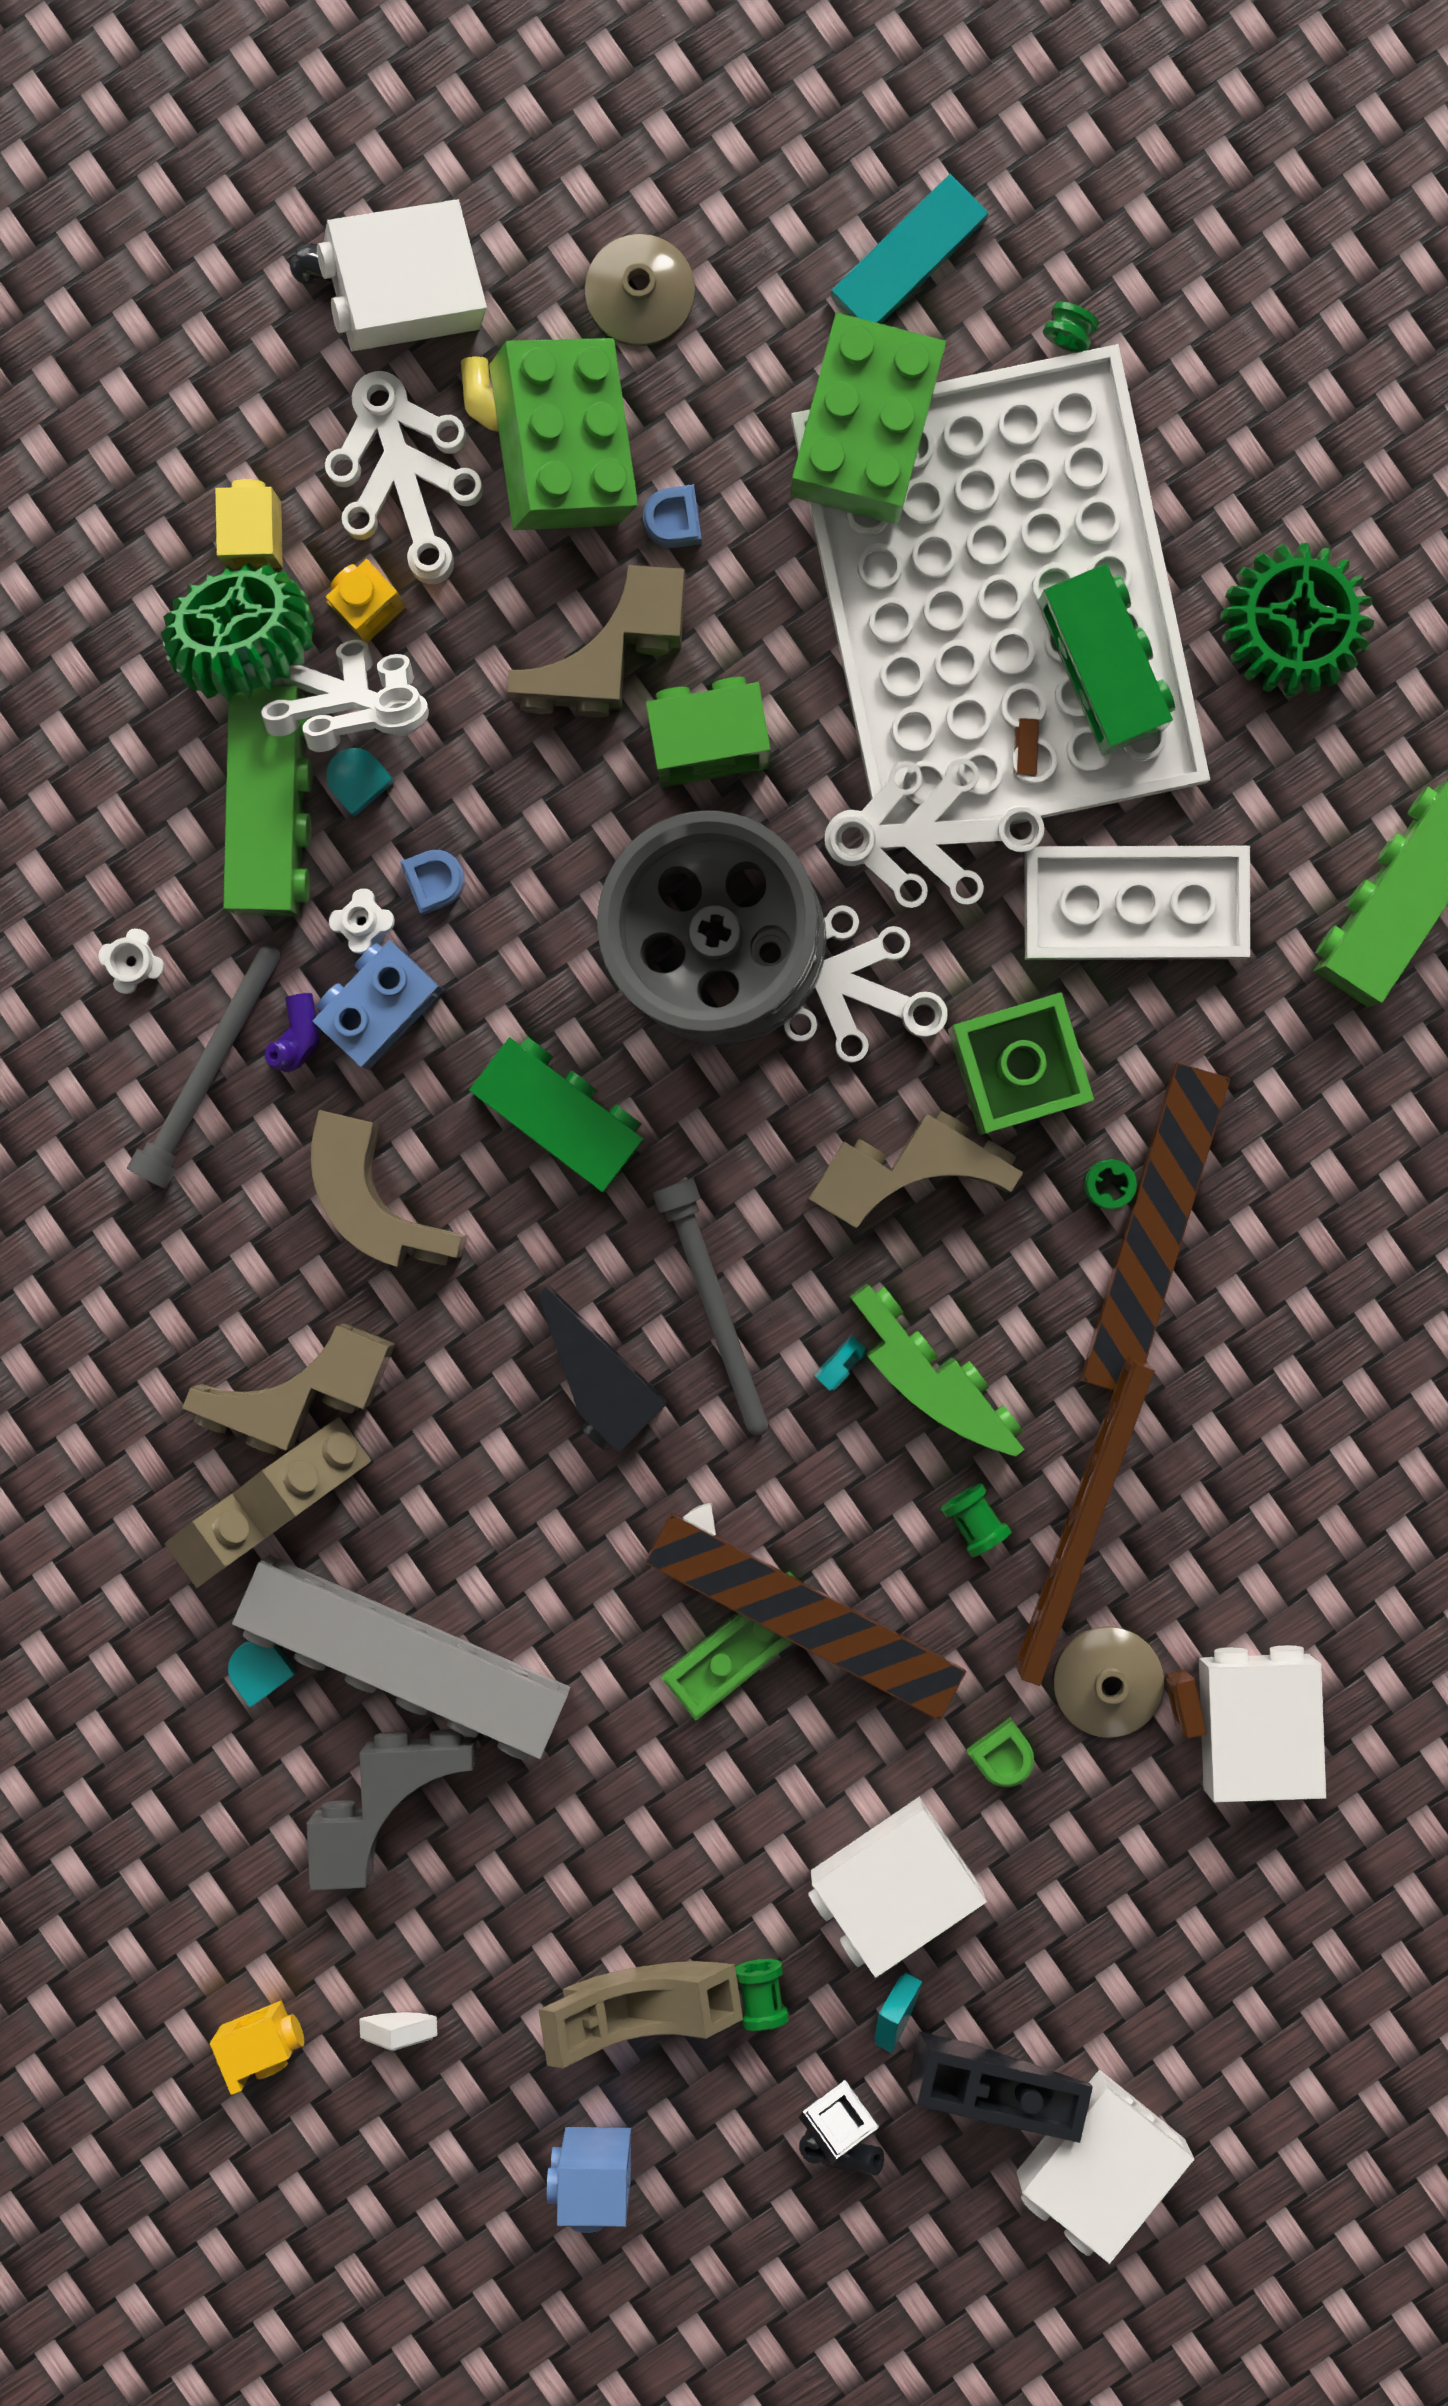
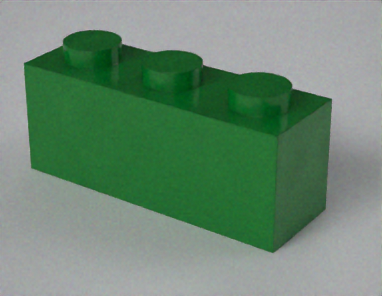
(1106, 658)
(559, 1112)

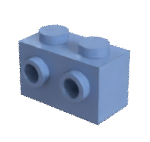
(376, 1003)
(591, 2178)

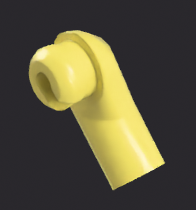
(477, 392)

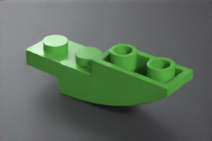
(946, 1393)

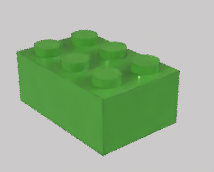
(867, 418)
(563, 433)

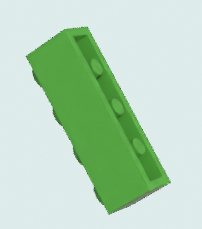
(265, 810)
(1393, 910)

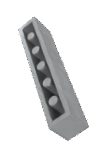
(400, 1657)

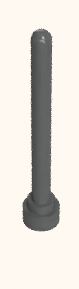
(157, 1158)
(679, 1206)

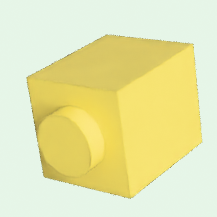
(248, 525)

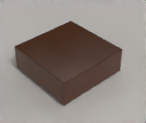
(1027, 742)
(1185, 1703)

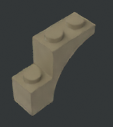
(594, 676)
(937, 1147)
(273, 1417)
(267, 1502)

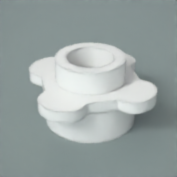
(377, 923)
(115, 958)

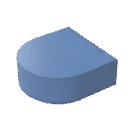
(672, 517)
(434, 879)

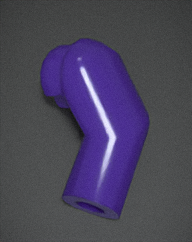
(299, 1039)

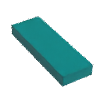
(910, 252)

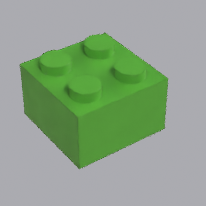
(709, 732)
(1020, 1063)

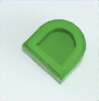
(1003, 1755)

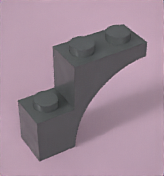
(391, 1767)

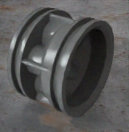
(713, 850)

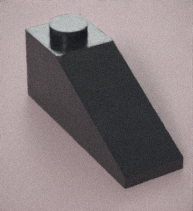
(602, 1382)
(996, 2088)

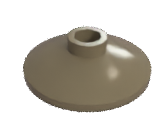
(646, 314)
(1091, 1660)

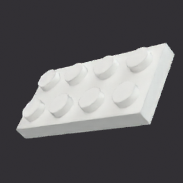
(1137, 902)

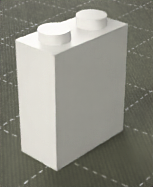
(402, 275)
(1262, 1725)
(895, 1888)
(1109, 2178)

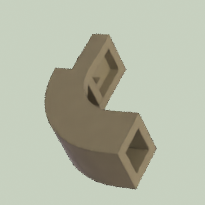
(346, 1190)
(640, 2002)

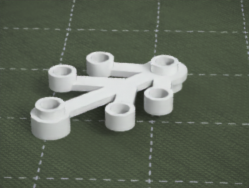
(400, 466)
(392, 710)
(922, 834)
(838, 981)

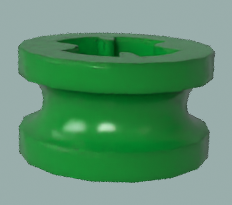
(1070, 327)
(1104, 1200)

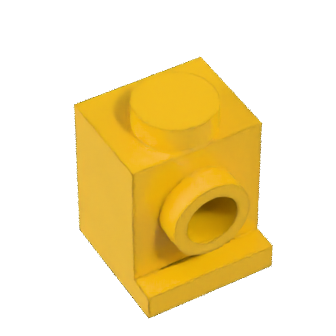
(364, 599)
(256, 2044)

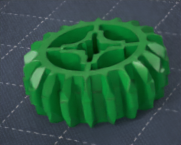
(1320, 619)
(238, 631)

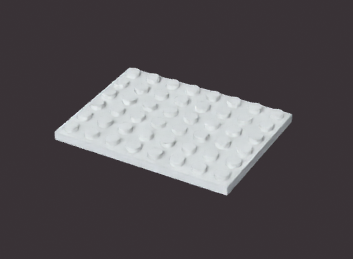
(940, 616)

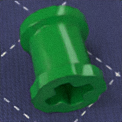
(976, 1520)
(761, 1994)

